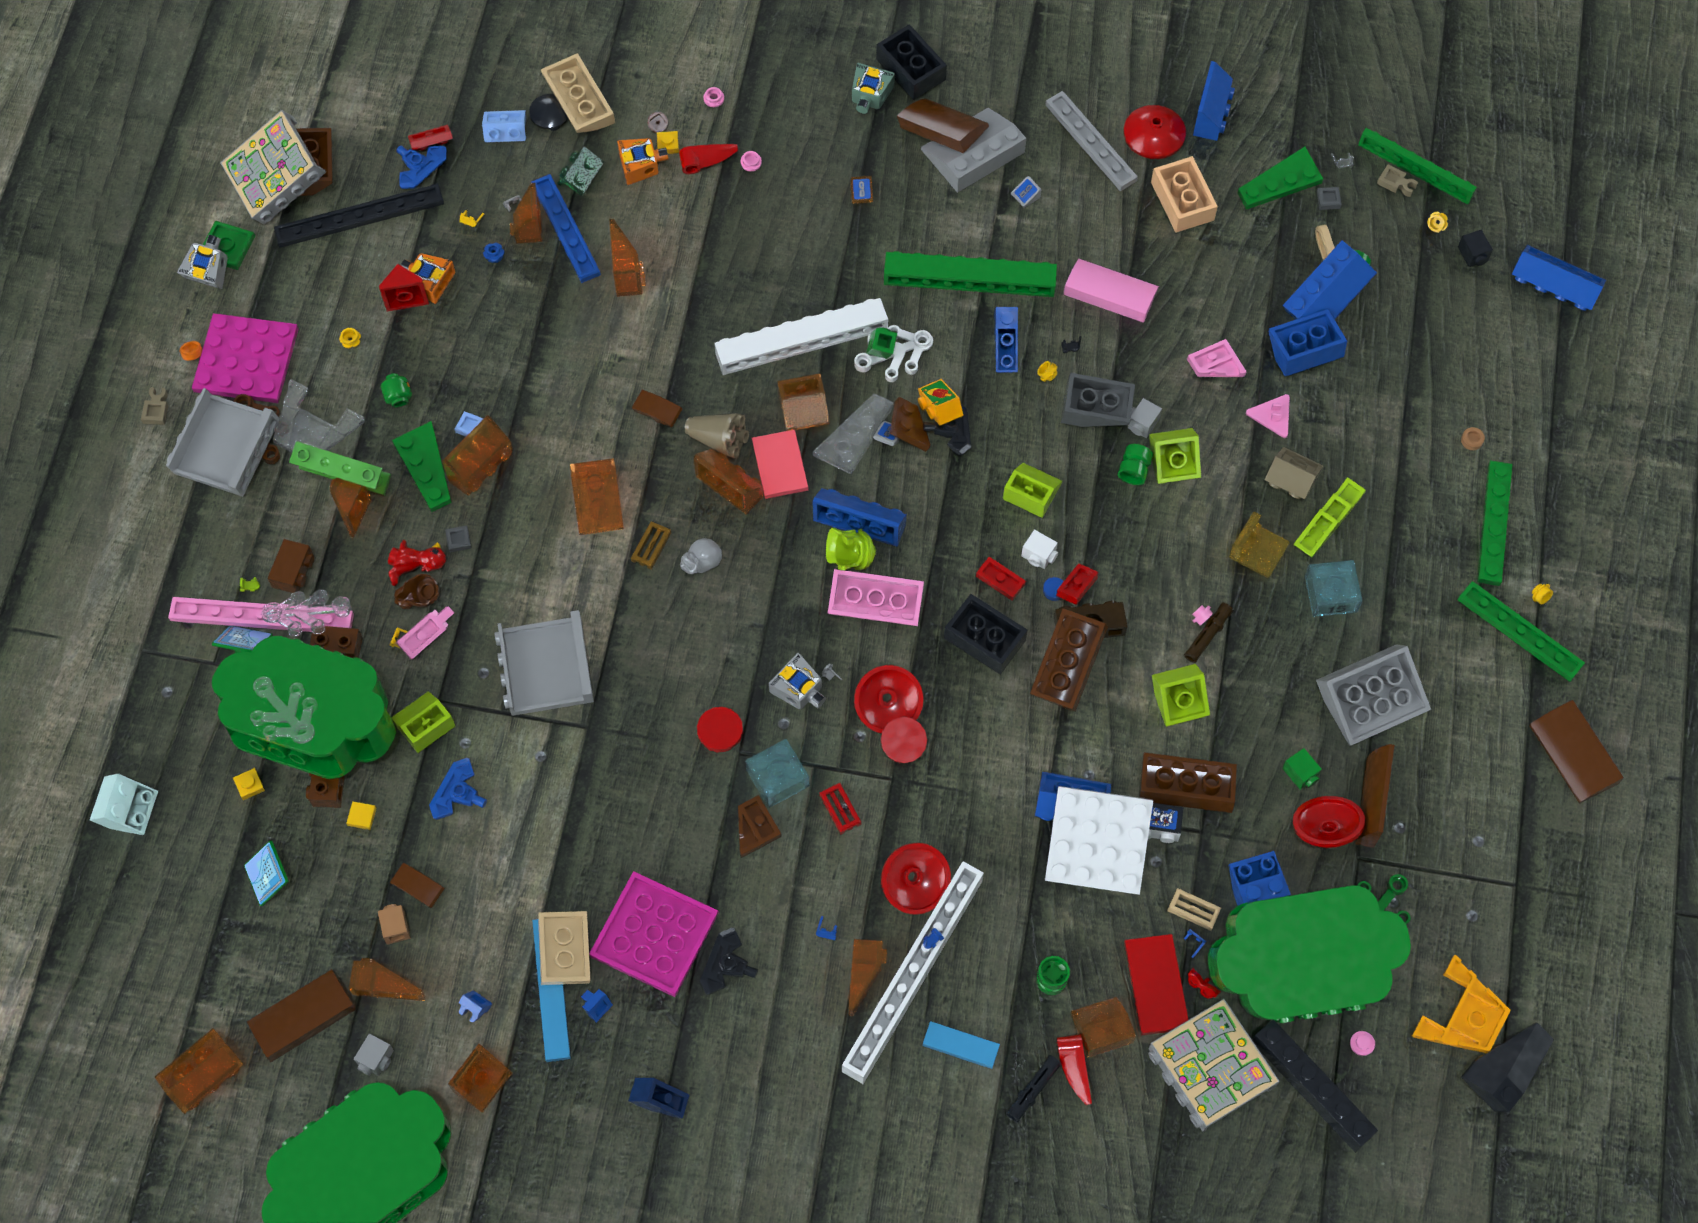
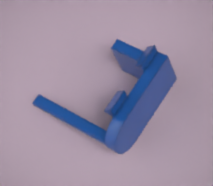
(1190, 932)
(826, 934)
(930, 942)

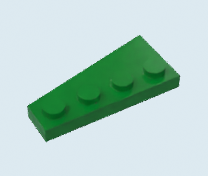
(1283, 179)

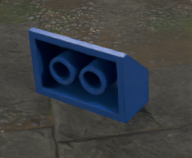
(1214, 103)
(1307, 342)
(1049, 787)

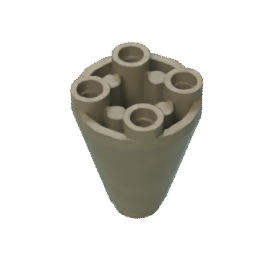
(719, 431)

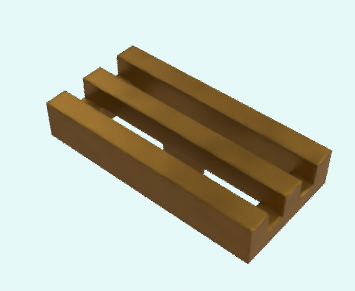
(643, 560)

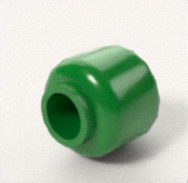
(396, 390)

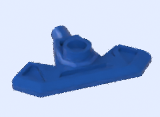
(419, 165)
(455, 790)

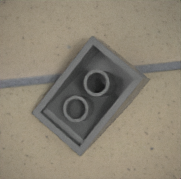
(1096, 401)

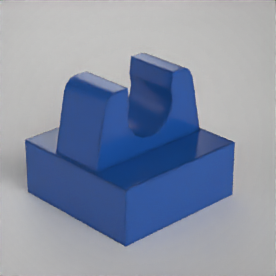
(475, 1003)
(596, 1004)

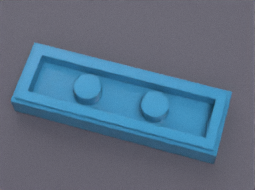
(961, 1045)

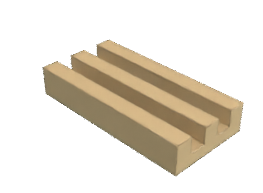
(1190, 917)

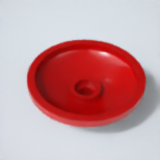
(1151, 139)
(904, 691)
(1328, 821)
(926, 887)

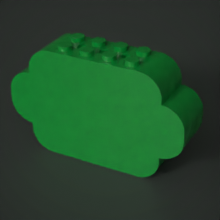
(350, 714)
(1309, 953)
(361, 1160)

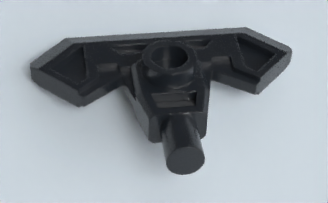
(956, 429)
(724, 962)

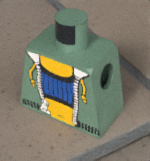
(871, 87)

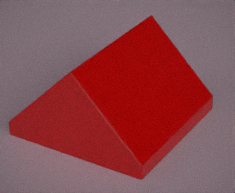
(403, 290)

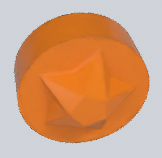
(191, 350)

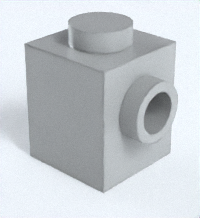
(1144, 418)
(373, 1056)

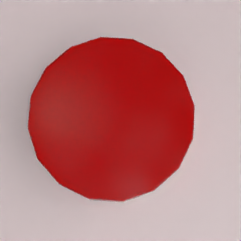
(719, 729)
(903, 740)

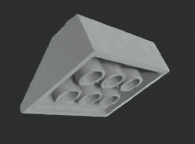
(992, 149)
(1374, 693)

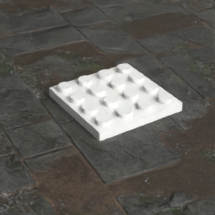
(1099, 840)

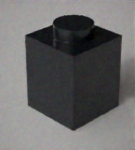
(1475, 248)

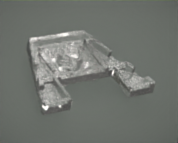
(306, 428)

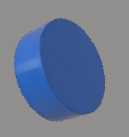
(1050, 588)

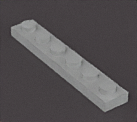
(1091, 141)

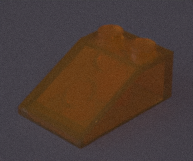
(627, 269)
(596, 496)

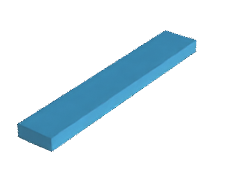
(552, 1013)

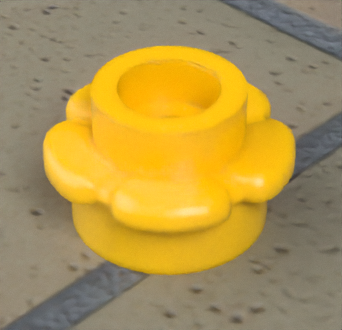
(1432, 222)
(347, 334)
(1047, 371)
(1542, 593)

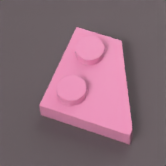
(1216, 361)

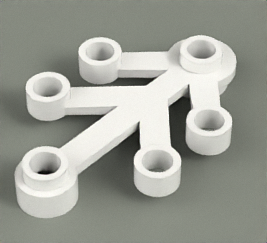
(899, 353)

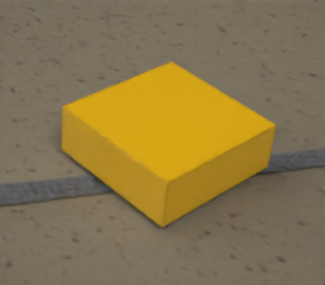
(361, 815)

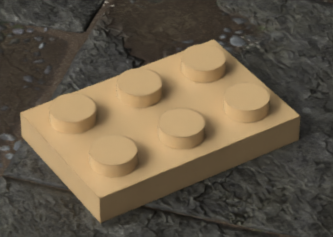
(564, 948)

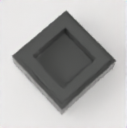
(1329, 198)
(458, 539)

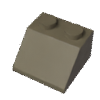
(1293, 473)

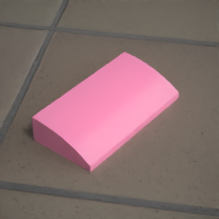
(1110, 290)
(876, 597)

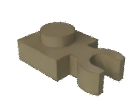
(1395, 179)
(155, 410)

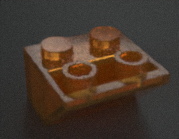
(803, 402)

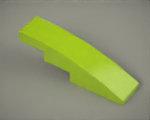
(1329, 517)

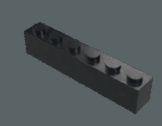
(1314, 1086)

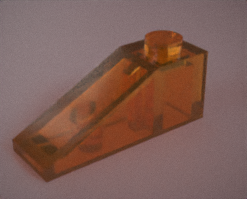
(865, 969)
(375, 980)

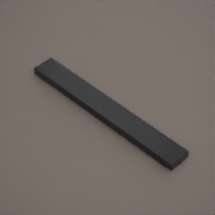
(358, 215)

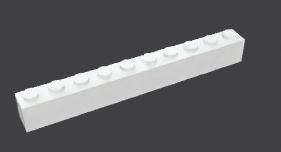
(911, 974)

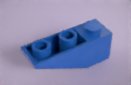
(1006, 338)

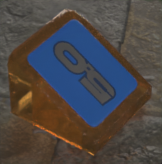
(861, 189)

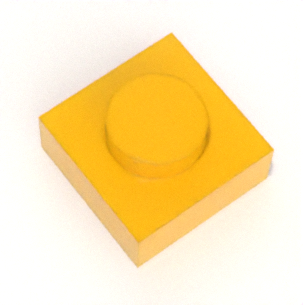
(668, 140)
(248, 784)

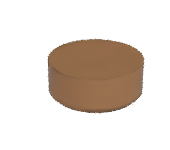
(1472, 438)

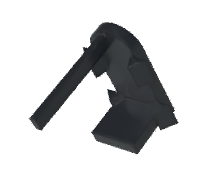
(1073, 346)

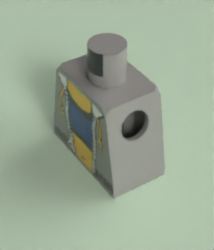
(205, 263)
(798, 684)

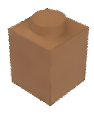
(393, 924)

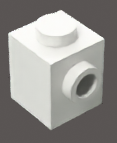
(1039, 550)

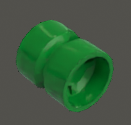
(1135, 464)
(1053, 975)

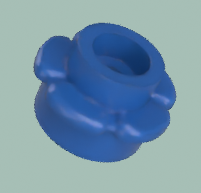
(496, 256)

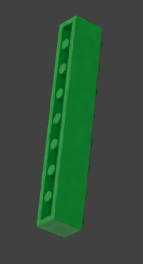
(970, 274)

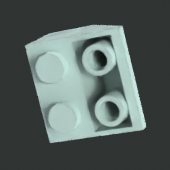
(123, 804)

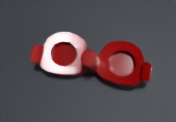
(1207, 990)

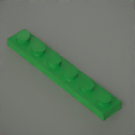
(1417, 166)
(1494, 523)
(1521, 631)

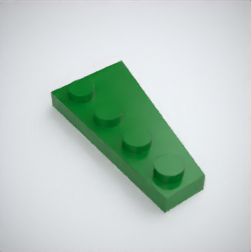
(423, 461)

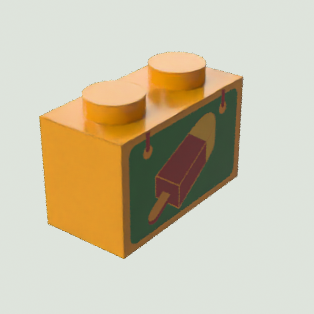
(940, 402)

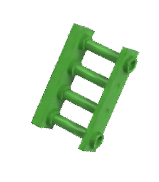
(338, 466)

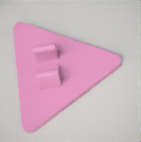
(1272, 415)

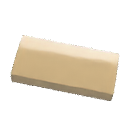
(578, 94)

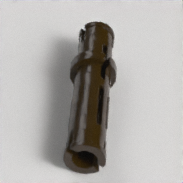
(1213, 626)

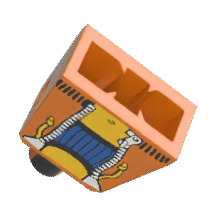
(640, 159)
(434, 272)

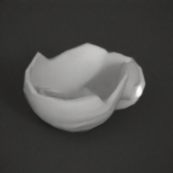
(701, 556)

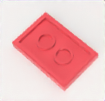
(780, 464)

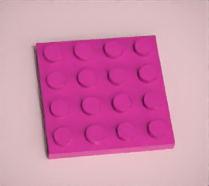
(245, 357)
(654, 934)

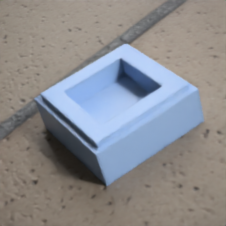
(467, 423)

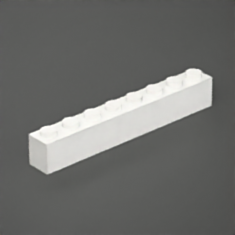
(800, 336)

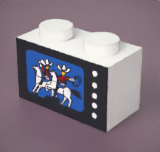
(1166, 822)

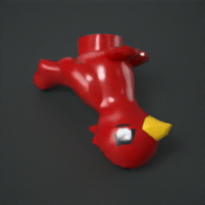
(408, 559)

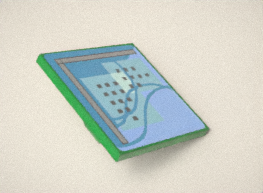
(240, 639)
(266, 873)

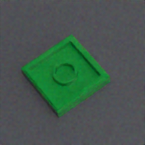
(234, 242)

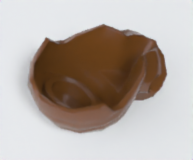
(417, 591)

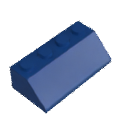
(1558, 277)
(1331, 284)
(853, 513)

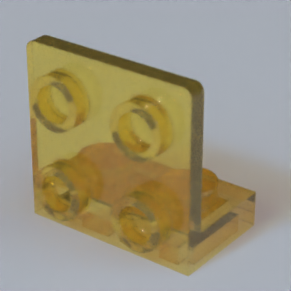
(1258, 547)

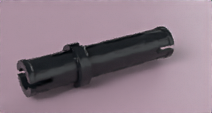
(1028, 1095)

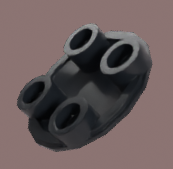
(547, 112)

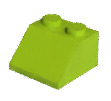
(1175, 455)
(1181, 694)

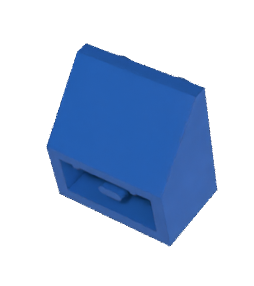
(1258, 879)

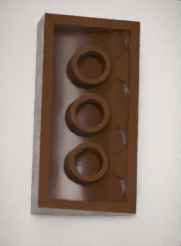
(941, 124)
(1069, 659)
(1576, 751)
(1188, 782)
(1375, 794)
(301, 1015)

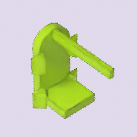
(249, 585)

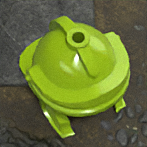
(849, 549)

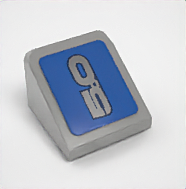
(1026, 192)
(883, 434)

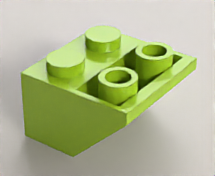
(1031, 489)
(423, 721)

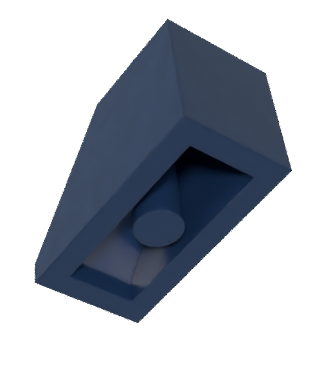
(658, 1097)

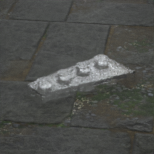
(852, 438)

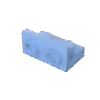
(504, 126)

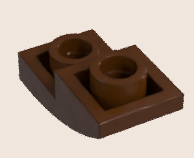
(658, 408)
(417, 885)

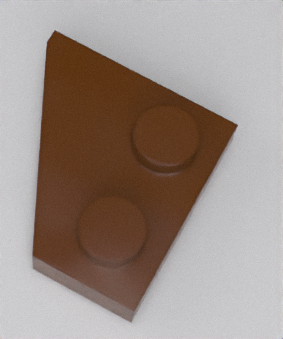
(908, 424)
(755, 826)

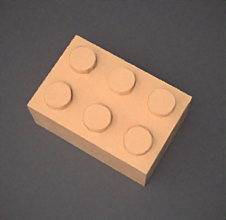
(1184, 194)

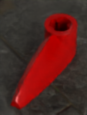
(701, 156)
(1074, 1065)

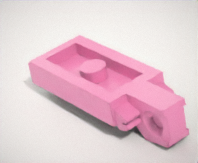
(424, 632)

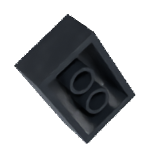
(912, 60)
(985, 634)

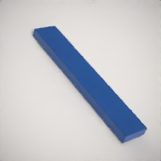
(566, 229)

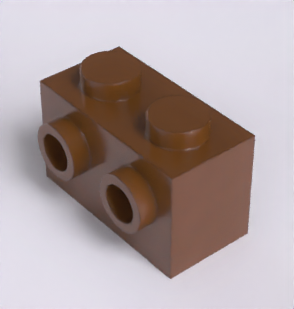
(291, 566)
(339, 639)
(325, 792)

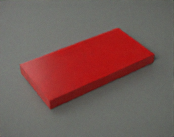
(1156, 983)

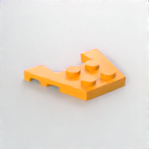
(1475, 1018)

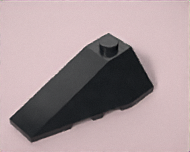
(1508, 1069)

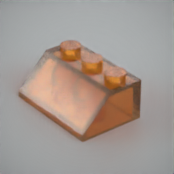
(477, 456)
(728, 480)
(198, 1071)

